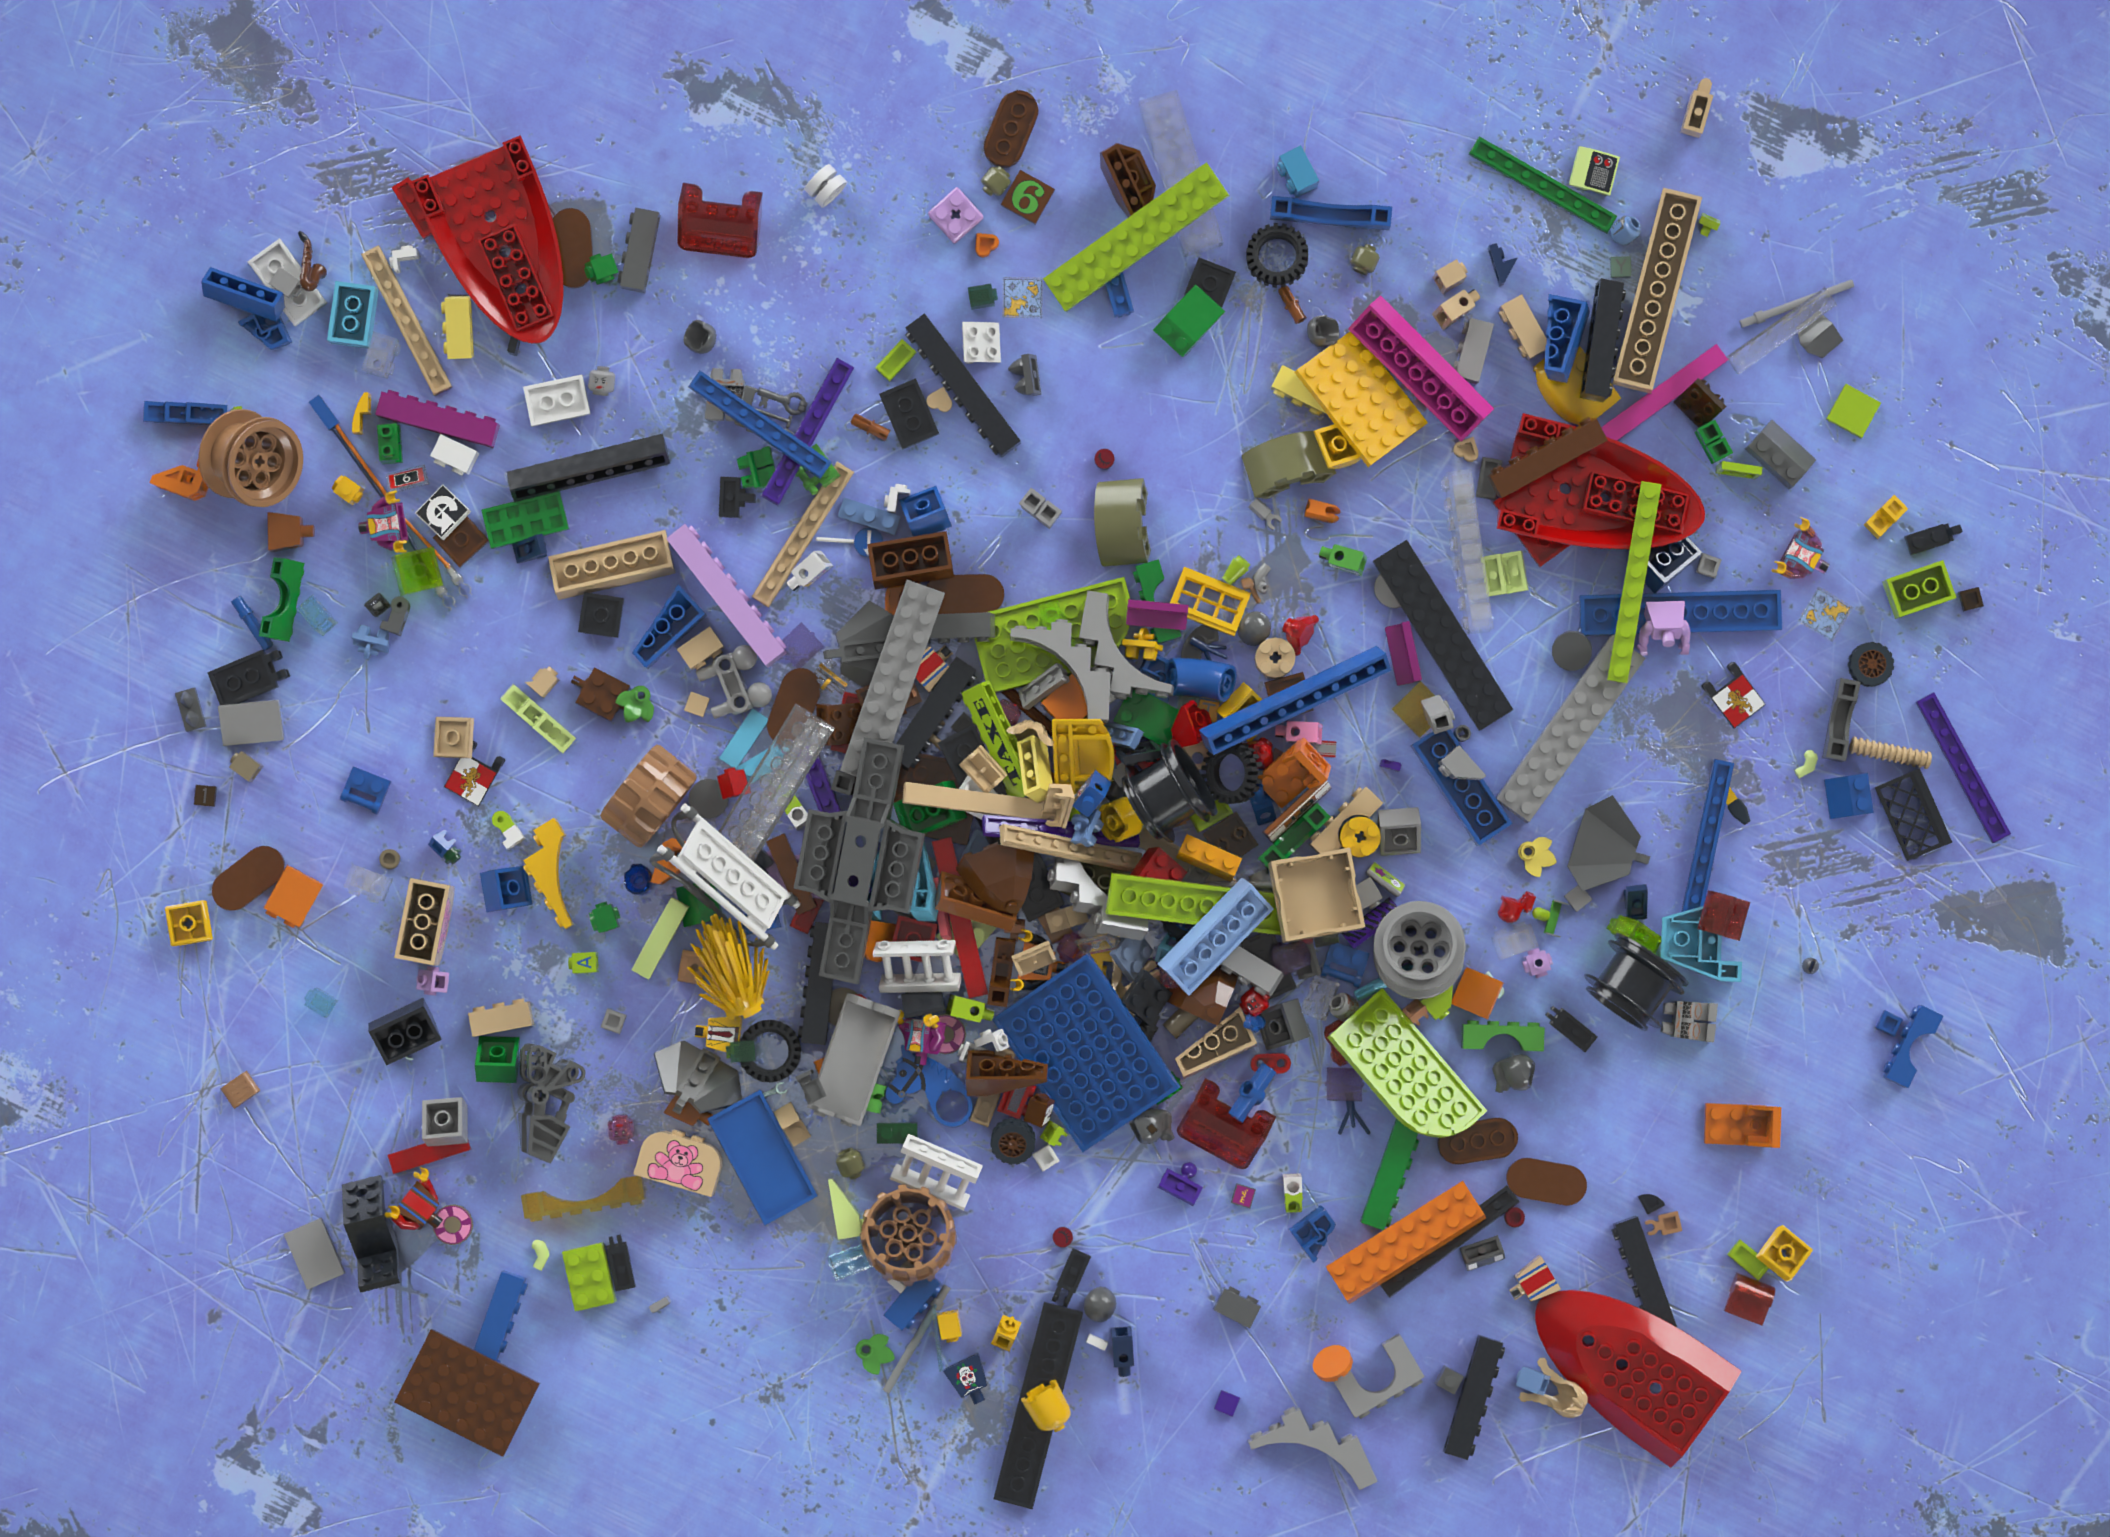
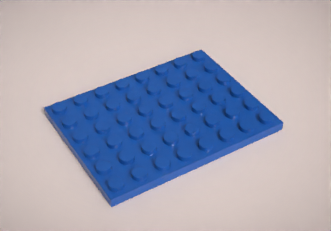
(1094, 1051)

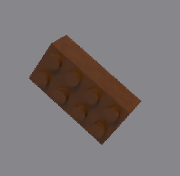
(911, 559)

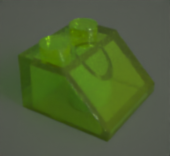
(417, 571)

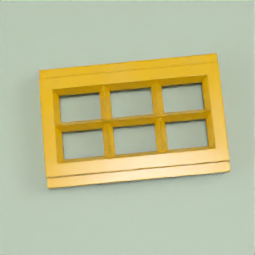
(1219, 586)

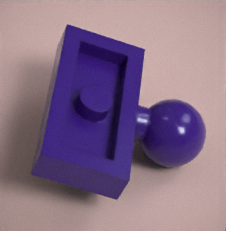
(1181, 1186)

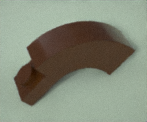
(1001, 972)

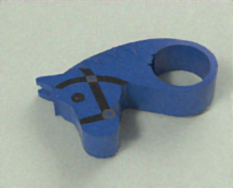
(931, 1078)

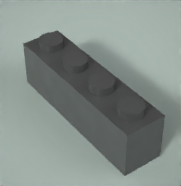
(639, 250)
(963, 627)

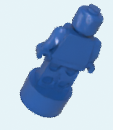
(1254, 1023)

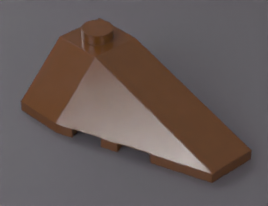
(996, 1074)

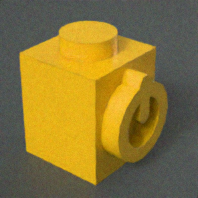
(347, 490)
(1006, 1333)

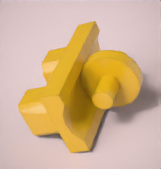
(1150, 647)

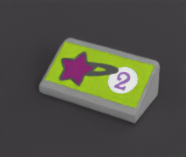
(1385, 879)

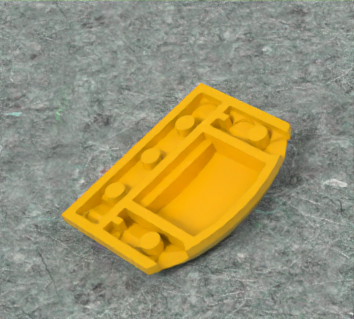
(1565, 397)
(1079, 750)

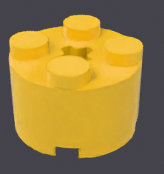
(1119, 820)
(1370, 832)

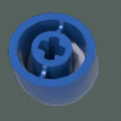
(1202, 678)

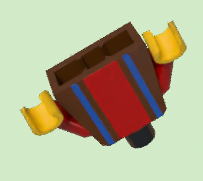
(417, 1205)

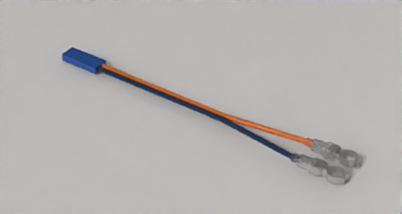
(330, 422)

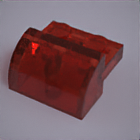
(1723, 915)
(1749, 1299)

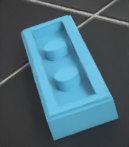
(744, 739)

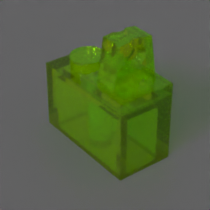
(1636, 931)

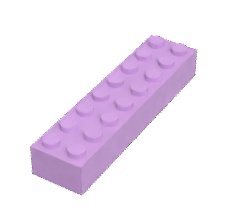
(729, 599)

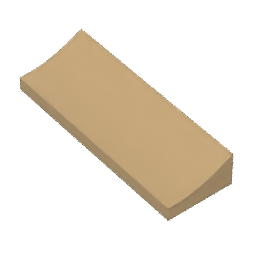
(611, 565)

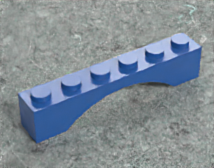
(1305, 211)

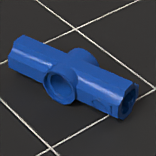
(1252, 1092)

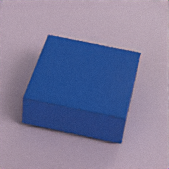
(1889, 1023)

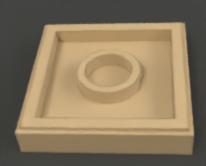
(453, 737)

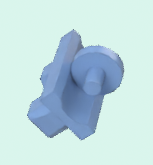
(368, 644)
(1085, 826)

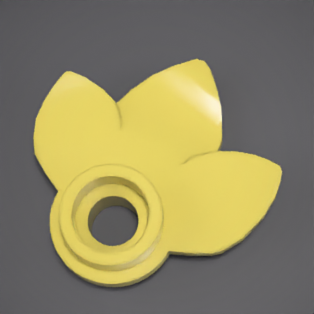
(1539, 856)

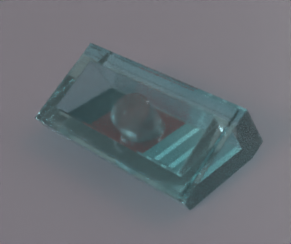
(848, 1262)

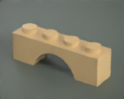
(1363, 804)

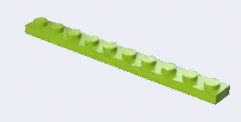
(1634, 582)

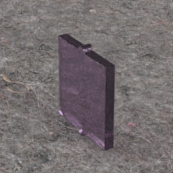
(801, 645)
(1343, 1084)

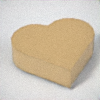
(940, 400)
(1466, 449)

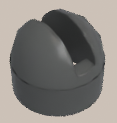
(1466, 736)
(1806, 964)

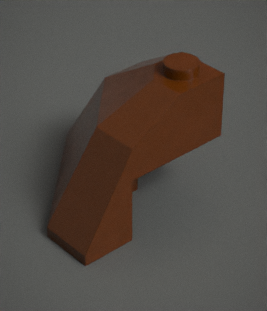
(998, 875)
(1209, 998)

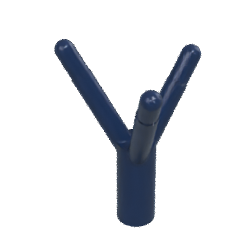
(1208, 648)
(1352, 1112)

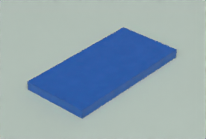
(762, 1157)

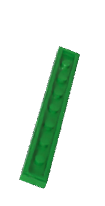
(1542, 185)

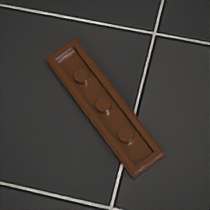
(787, 866)

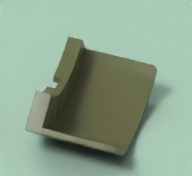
(1283, 462)
(1119, 523)

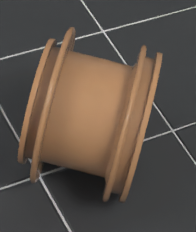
(267, 460)

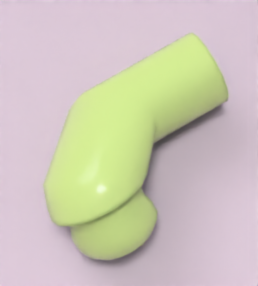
(1809, 765)
(542, 1254)

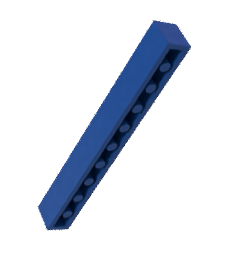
(1295, 700)

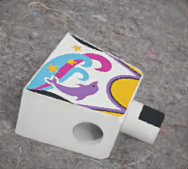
(815, 564)

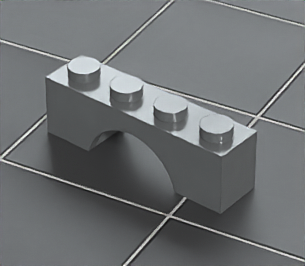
(1842, 707)

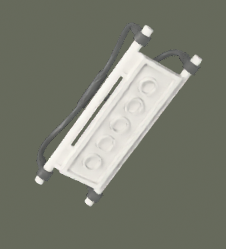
(730, 873)

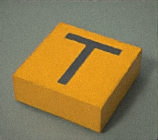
(1211, 707)

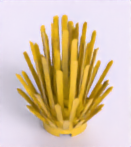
(729, 970)

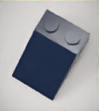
(1668, 561)

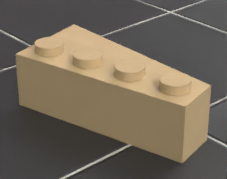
(1217, 1045)

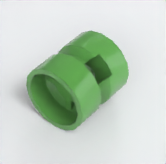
(875, 1103)

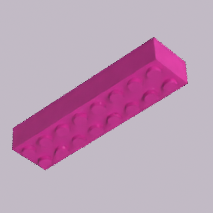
(1420, 368)

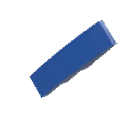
(182, 412)

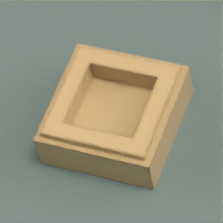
(697, 704)

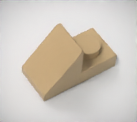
(1065, 919)
(792, 1124)

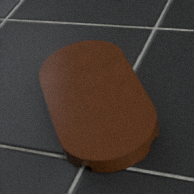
(1011, 129)
(575, 245)
(969, 593)
(798, 688)
(248, 878)
(1480, 1142)
(1546, 1181)

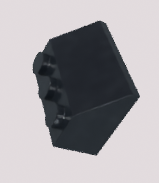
(404, 1031)

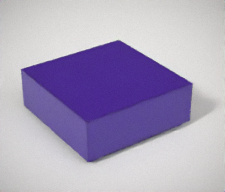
(1227, 1403)

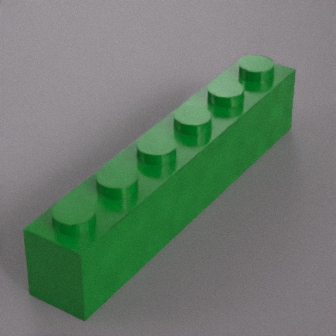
(1390, 1176)

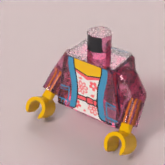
(1802, 554)

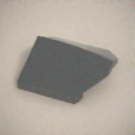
(1819, 337)

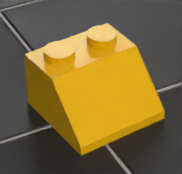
(1335, 448)
(1239, 699)

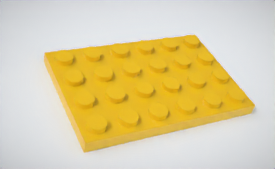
(1361, 398)

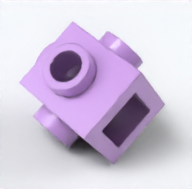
(1529, 963)
(432, 980)

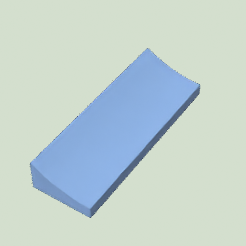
(1215, 936)

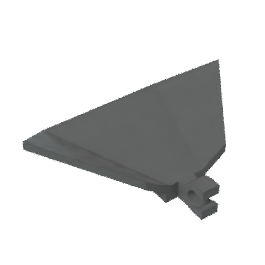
(861, 643)
(1604, 845)
(697, 1078)

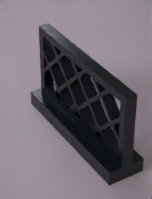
(1930, 808)

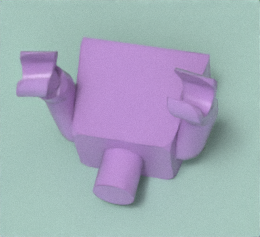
(1665, 623)

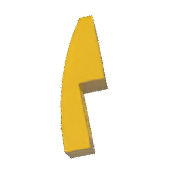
(363, 408)
(1885, 516)

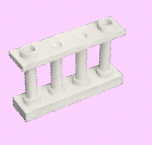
(917, 982)
(939, 1158)

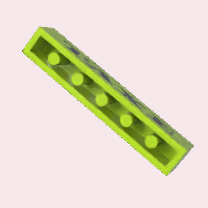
(992, 725)

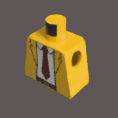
(720, 1032)

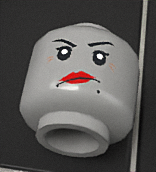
(601, 381)

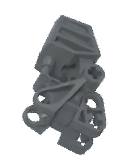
(539, 1132)

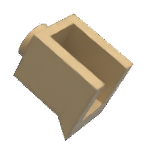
(544, 681)

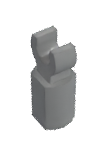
(1264, 512)

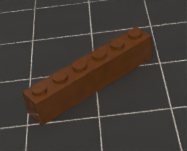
(1547, 457)

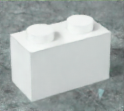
(454, 454)

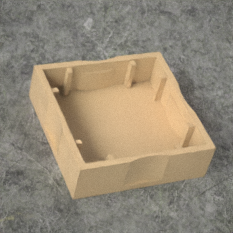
(1316, 895)

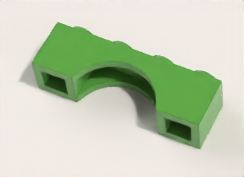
(1476, 1036)

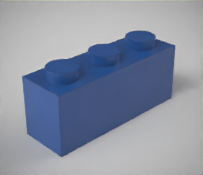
(911, 1301)

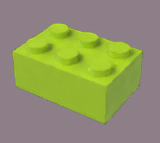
(1919, 589)
(589, 1276)

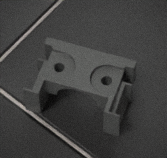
(812, 1089)

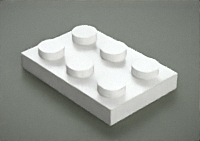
(557, 400)

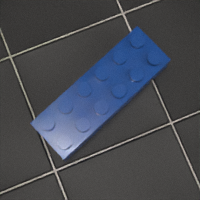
(1469, 799)

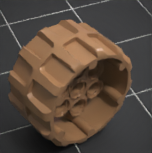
(648, 796)
(897, 1198)

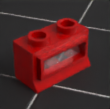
(1014, 1101)

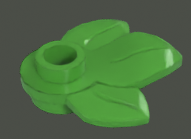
(634, 706)
(878, 1353)

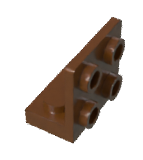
(841, 717)

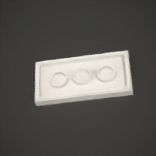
(266, 265)

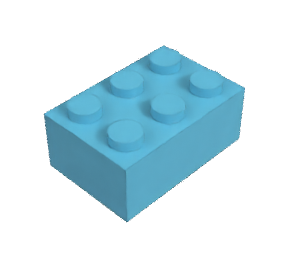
(352, 314)

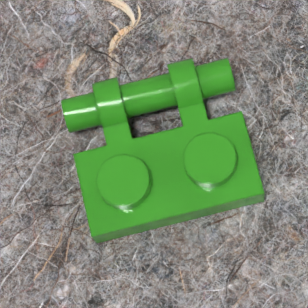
(810, 483)

